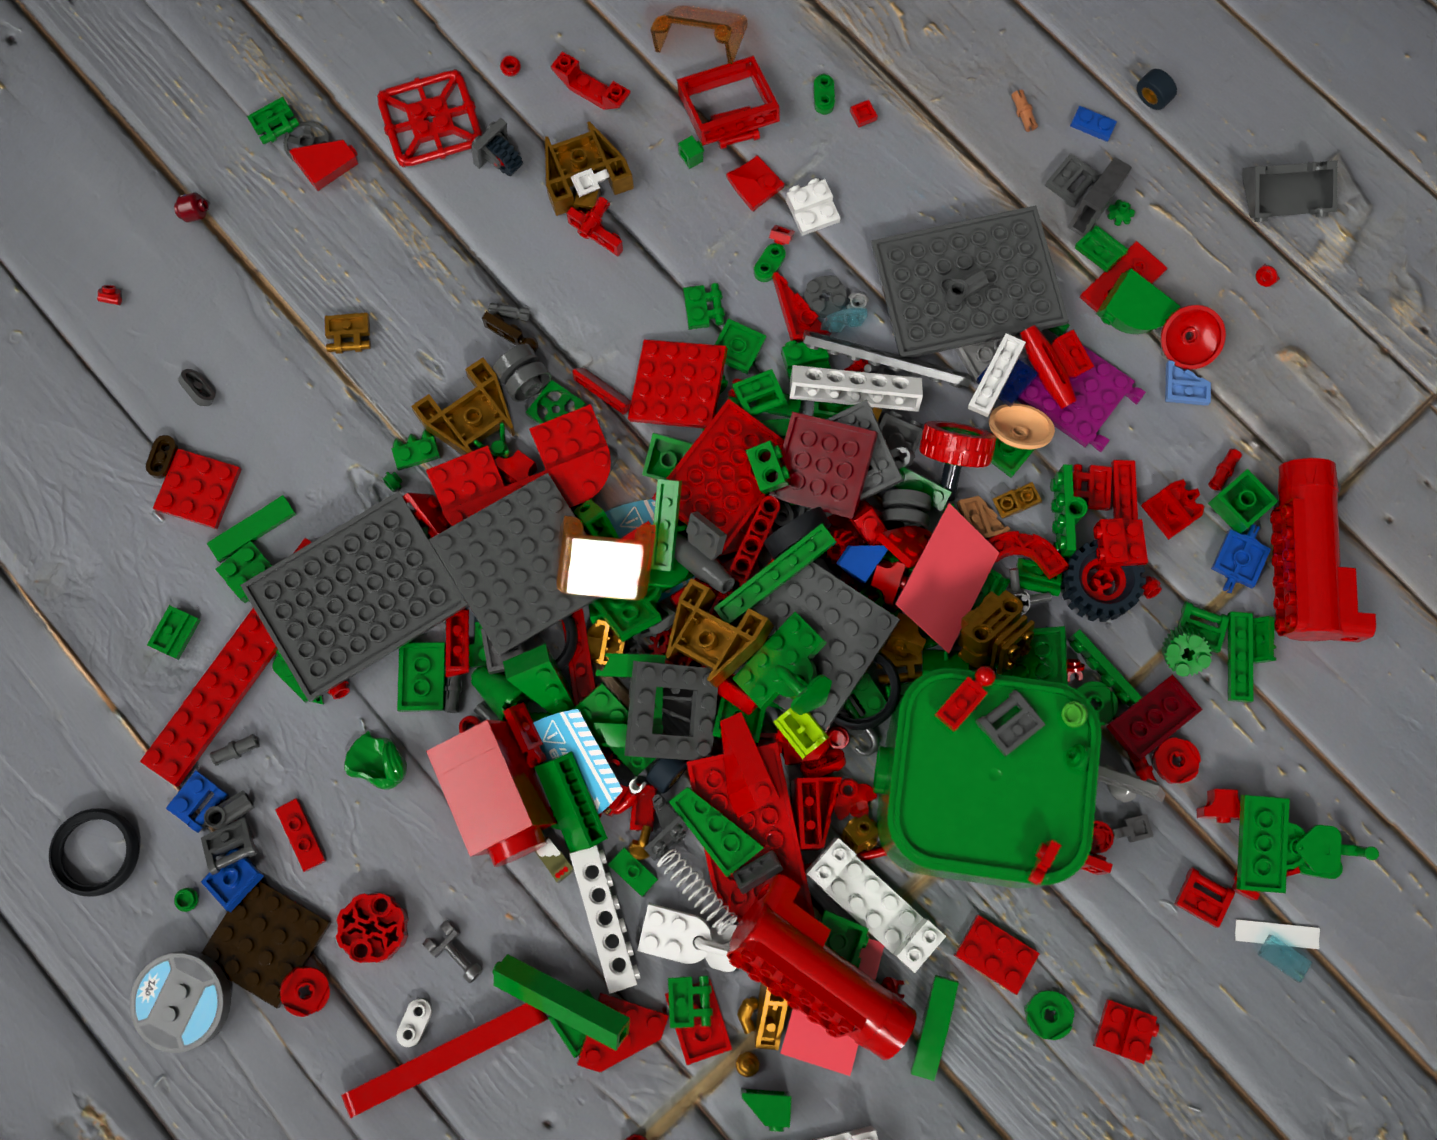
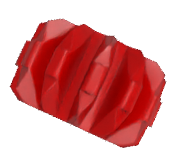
(843, 538)

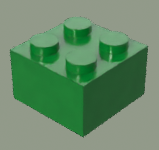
(1243, 502)

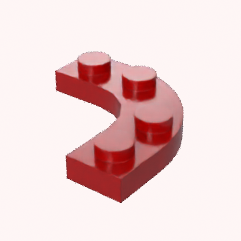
(1034, 547)

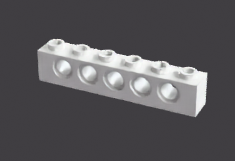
(855, 387)
(581, 862)

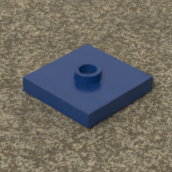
(233, 882)

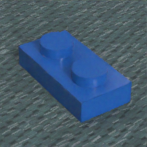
(1093, 123)

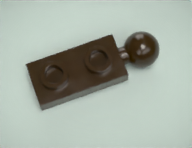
(510, 333)

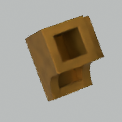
(905, 638)

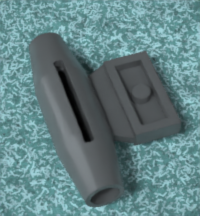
(700, 551)

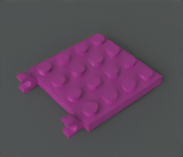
(1097, 396)

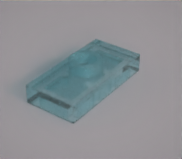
(1284, 958)

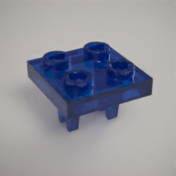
(1016, 384)

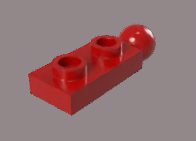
(965, 698)

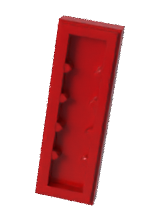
(300, 835)

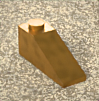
(769, 1019)

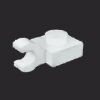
(587, 181)

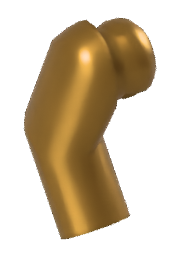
(745, 1012)

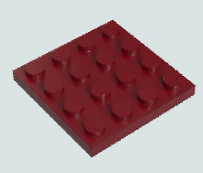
(825, 464)

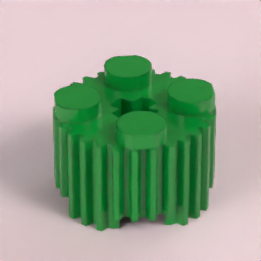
(1188, 662)

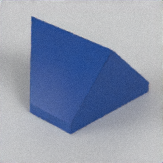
(861, 561)

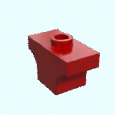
(516, 467)
(890, 579)
(1221, 805)

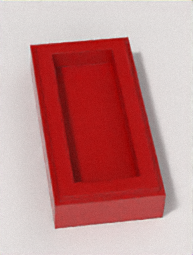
(643, 809)

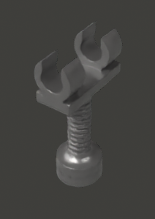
(471, 971)

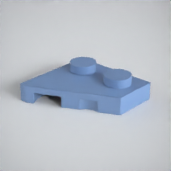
(1186, 387)

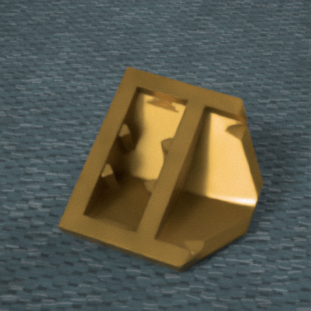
(604, 640)

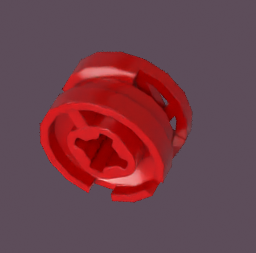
(1102, 838)

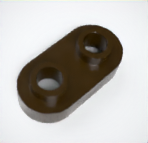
(159, 457)

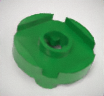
(1103, 696)
(1062, 1019)

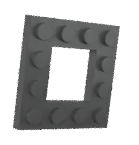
(885, 470)
(639, 736)

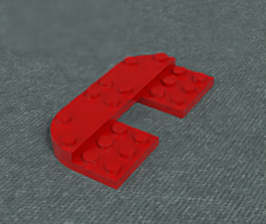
(569, 448)

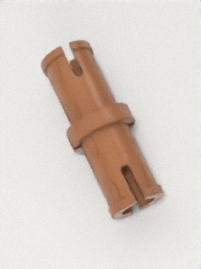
(1024, 110)

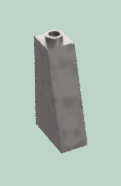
(1099, 196)

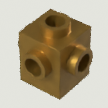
(860, 834)

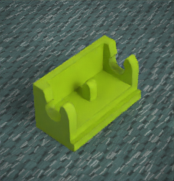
(801, 731)

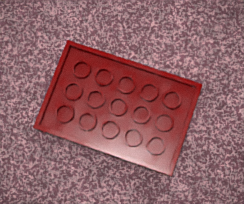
(718, 471)

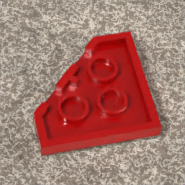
(644, 1030)

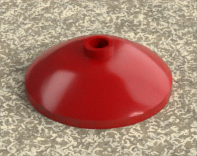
(1206, 337)

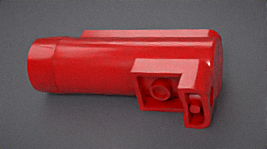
(1312, 590)
(789, 956)

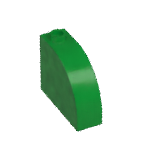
(1136, 305)

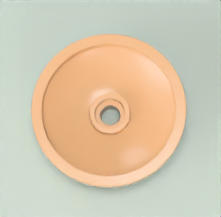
(1021, 426)

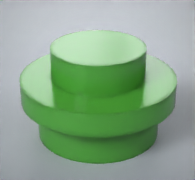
(1074, 714)

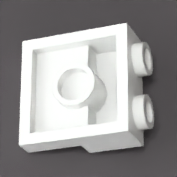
(812, 206)

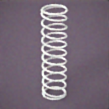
(693, 895)

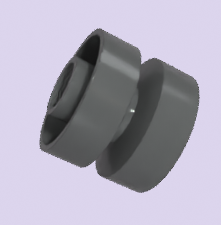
(521, 372)

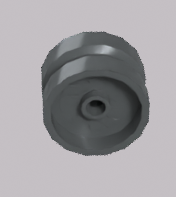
(905, 508)

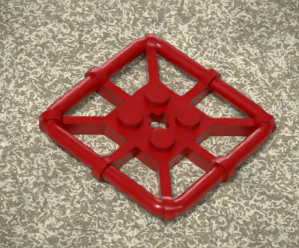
(419, 111)

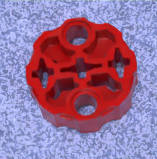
(369, 906)

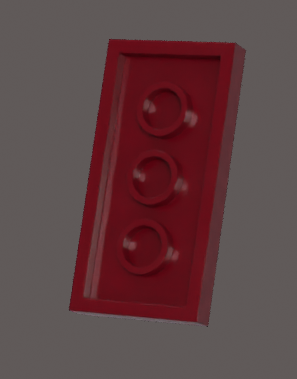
(1154, 718)

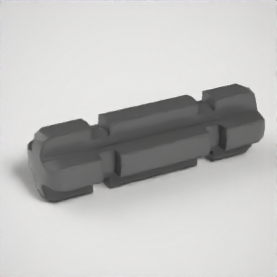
(509, 311)

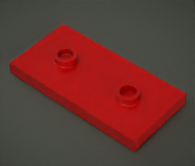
(1138, 259)

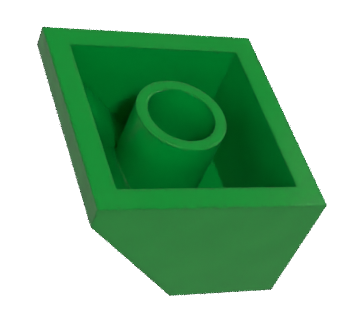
(770, 1107)

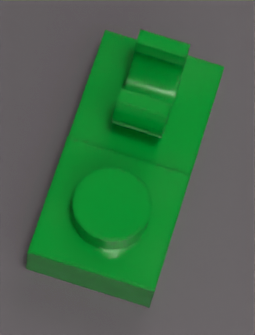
(1263, 640)

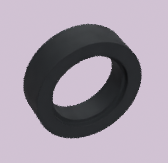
(795, 530)

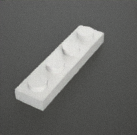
(996, 375)

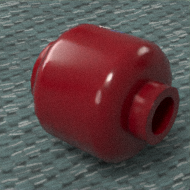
(191, 207)

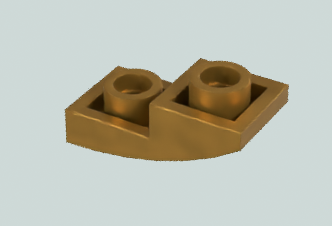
(1017, 500)

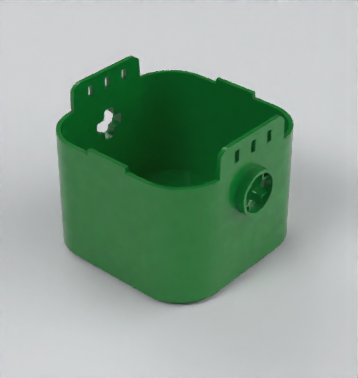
(968, 810)

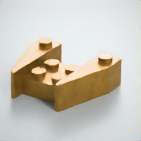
(580, 154)
(471, 416)
(711, 639)

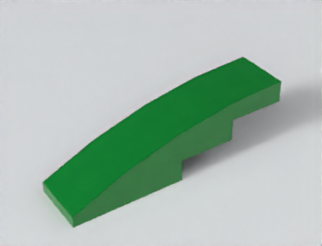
(934, 1027)

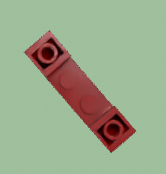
(594, 91)

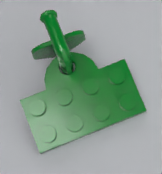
(782, 666)

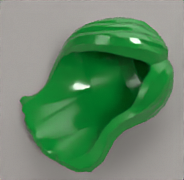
(376, 762)

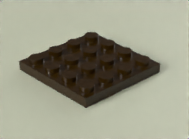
(265, 941)

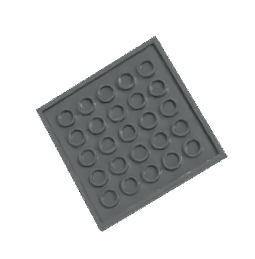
(509, 562)
(843, 618)

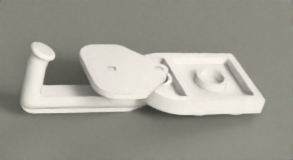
(672, 934)

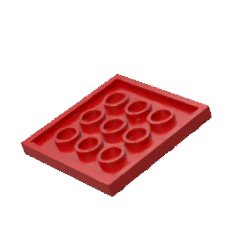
(677, 383)

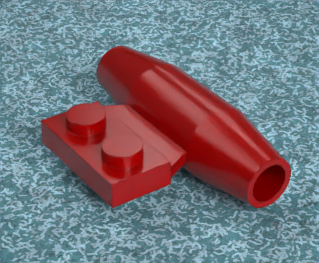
(1057, 362)

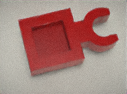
(1045, 855)

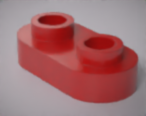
(831, 761)

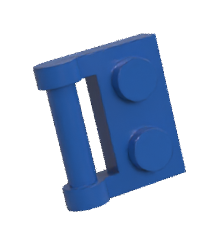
(192, 796)

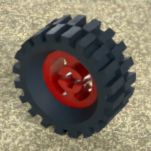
(1090, 596)

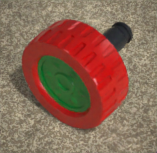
(956, 447)

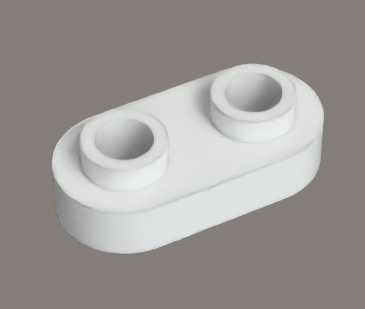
(414, 1023)

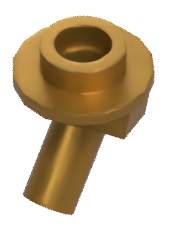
(636, 847)

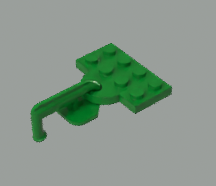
(634, 616)
(1269, 845)

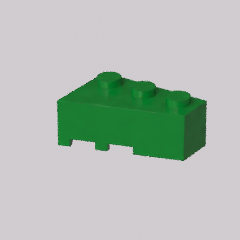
(540, 679)

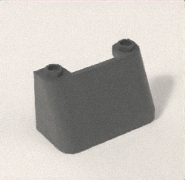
(1291, 189)

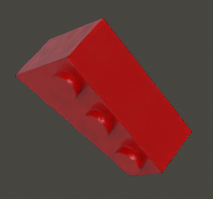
(812, 809)

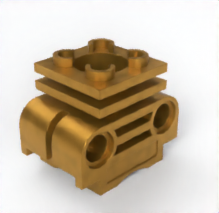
(996, 633)

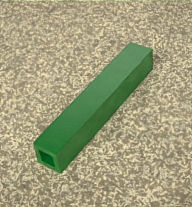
(561, 1001)

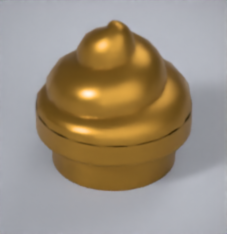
(747, 1064)

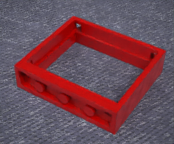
(735, 123)

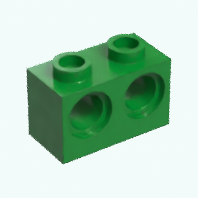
(764, 469)

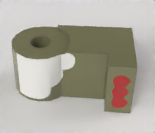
(555, 861)

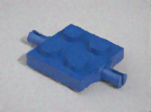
(1241, 558)

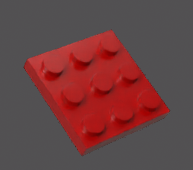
(197, 488)

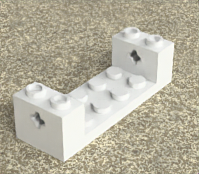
(874, 905)

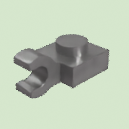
(1135, 829)

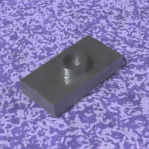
(757, 871)

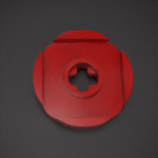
(1189, 764)
(310, 1003)

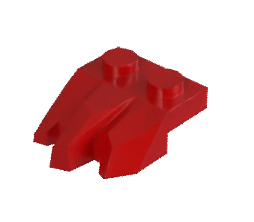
(1174, 508)

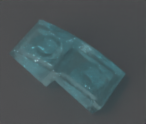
(836, 321)

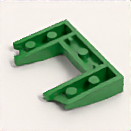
(621, 666)

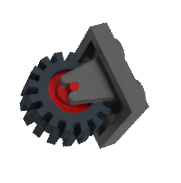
(496, 149)

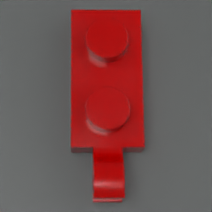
(525, 733)

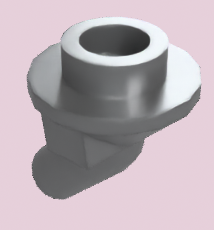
(875, 369)

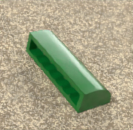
(571, 802)

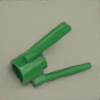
(498, 447)

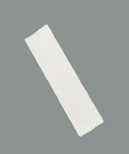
(1289, 934)

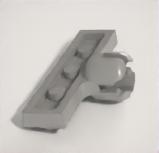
(1125, 785)

